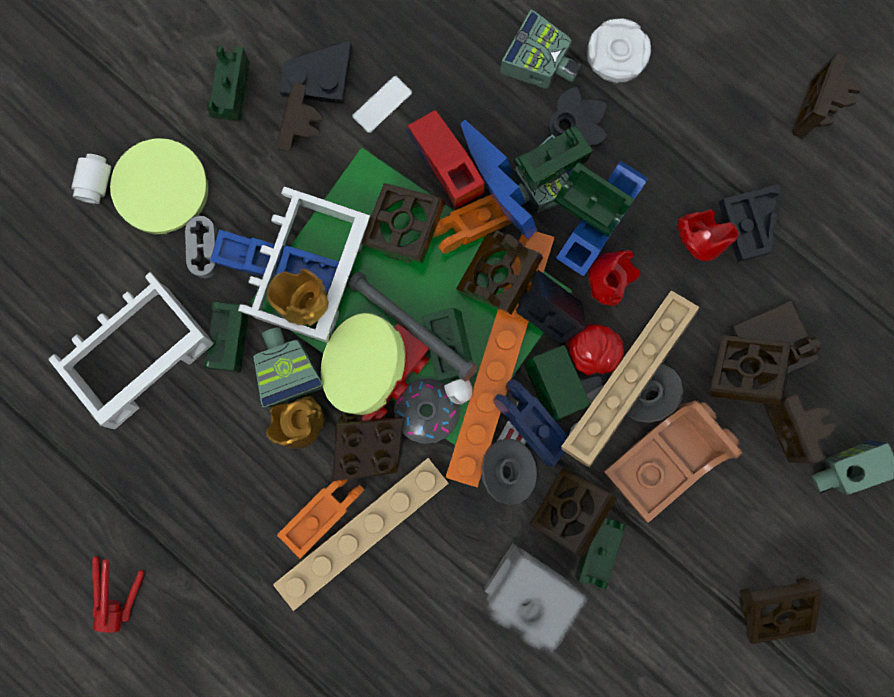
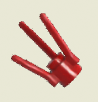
(107, 613)

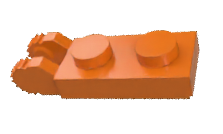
(471, 223)
(317, 518)

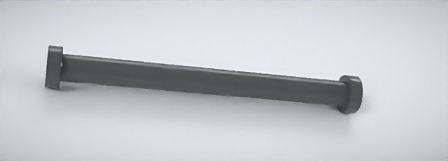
(465, 369)

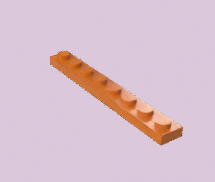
(492, 378)

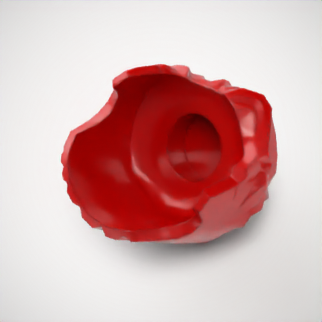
(704, 236)
(611, 275)
(596, 349)

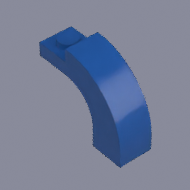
(585, 240)

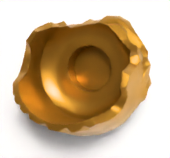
(298, 297)
(295, 423)

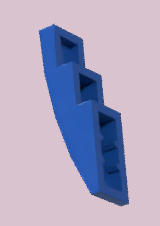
(496, 172)
(245, 256)

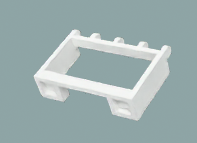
(353, 245)
(123, 404)

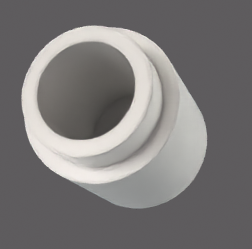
(91, 178)

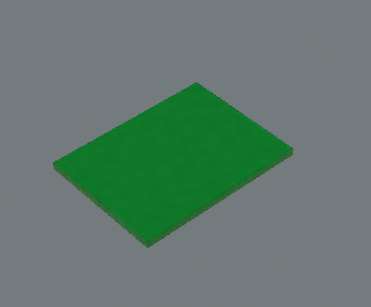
(412, 286)

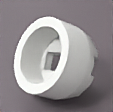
(459, 391)

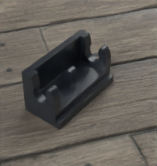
(552, 309)

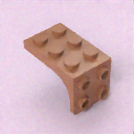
(671, 458)

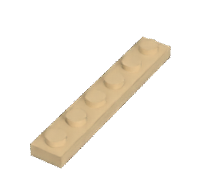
(629, 379)
(360, 534)

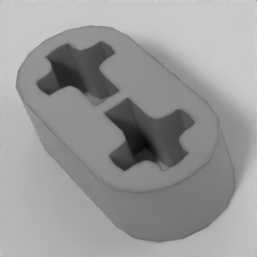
(194, 246)

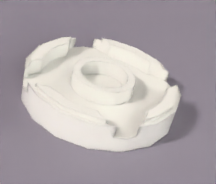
(618, 50)

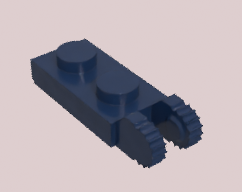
(533, 423)

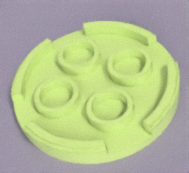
(159, 186)
(362, 364)

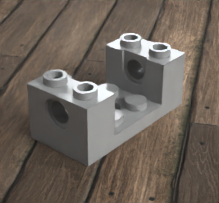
(532, 598)

